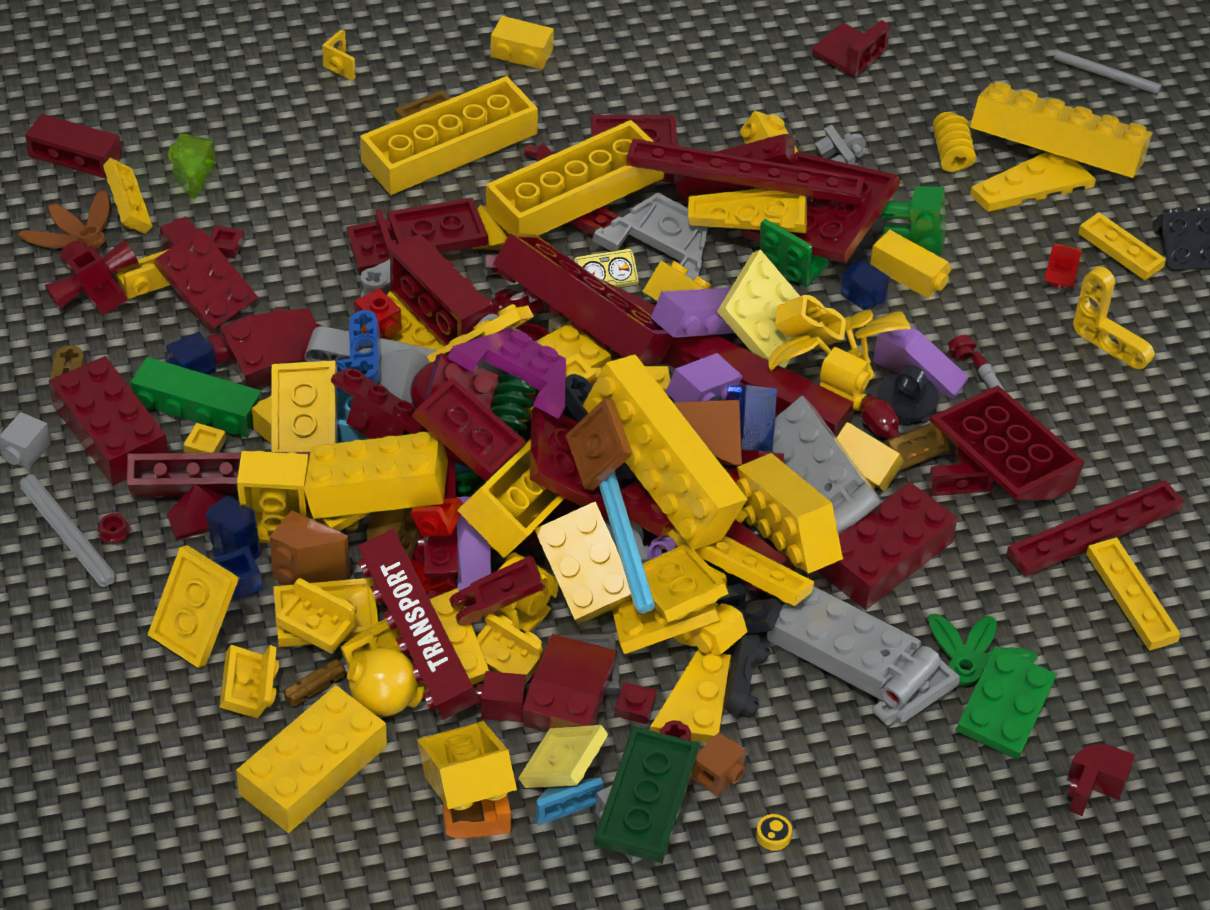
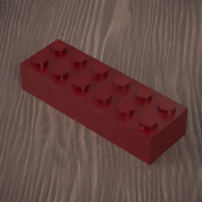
(582, 298)

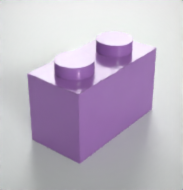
(703, 380)

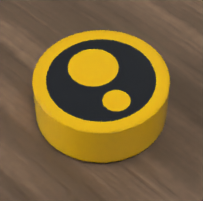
(774, 832)

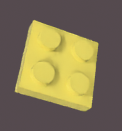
(563, 756)

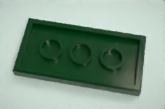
(646, 794)

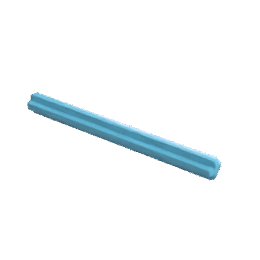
(626, 545)

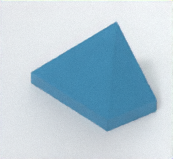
(565, 800)

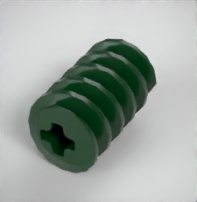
(511, 400)

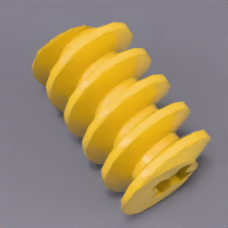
(953, 142)

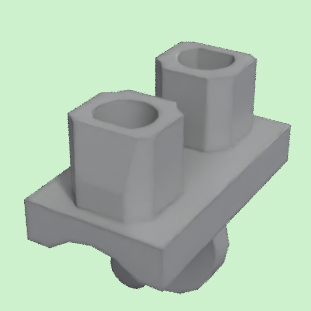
(844, 150)

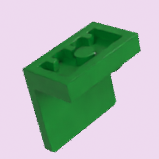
(790, 254)

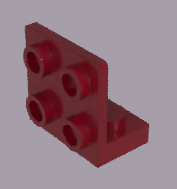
(852, 49)

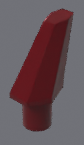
(538, 152)

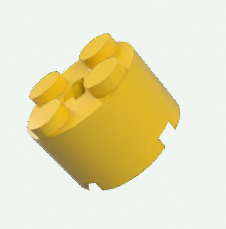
(533, 609)

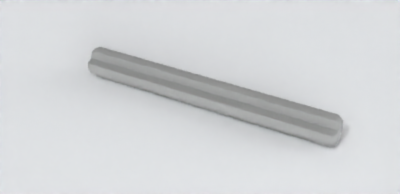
(67, 530)

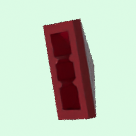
(189, 513)

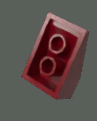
(267, 340)
(568, 685)

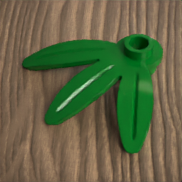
(973, 653)

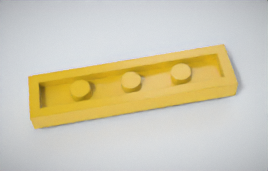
(1133, 594)

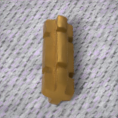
(314, 682)

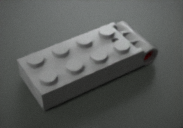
(823, 462)
(855, 647)

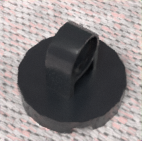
(910, 395)

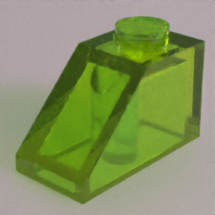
(192, 162)

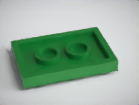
(1006, 702)

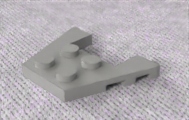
(661, 225)

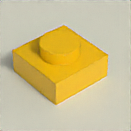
(204, 440)

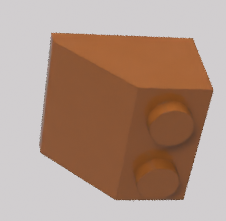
(308, 551)

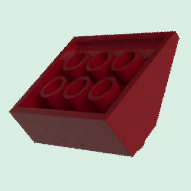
(1011, 445)

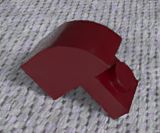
(1100, 770)

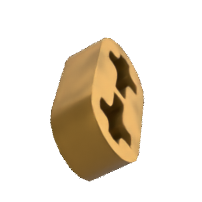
(62, 357)

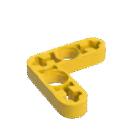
(1095, 327)

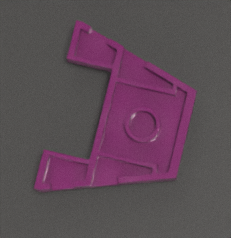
(520, 357)

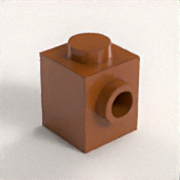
(719, 764)

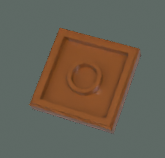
(599, 444)

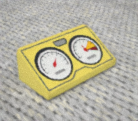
(613, 267)

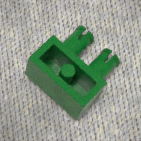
(926, 216)

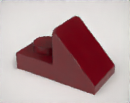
(959, 478)

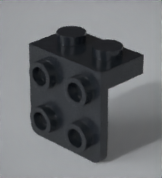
(1185, 238)

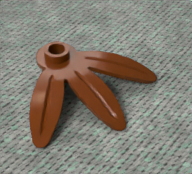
(73, 227)

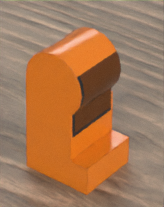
(479, 820)

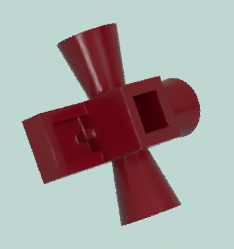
(92, 276)

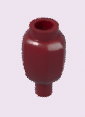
(880, 417)

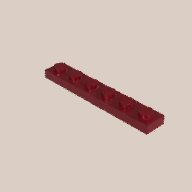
(1094, 527)

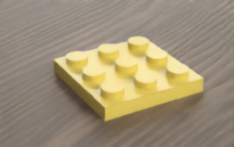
(753, 305)

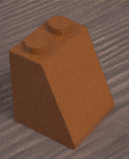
(717, 426)

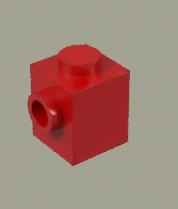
(386, 311)

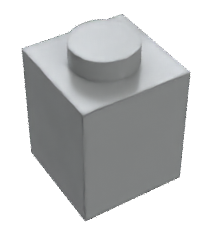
(24, 440)

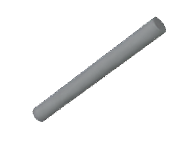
(1107, 72)

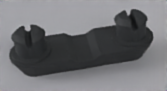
(737, 695)

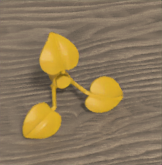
(802, 344)

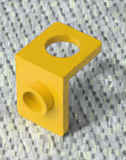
(337, 59)

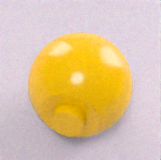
(384, 682)

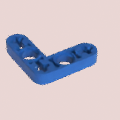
(366, 361)

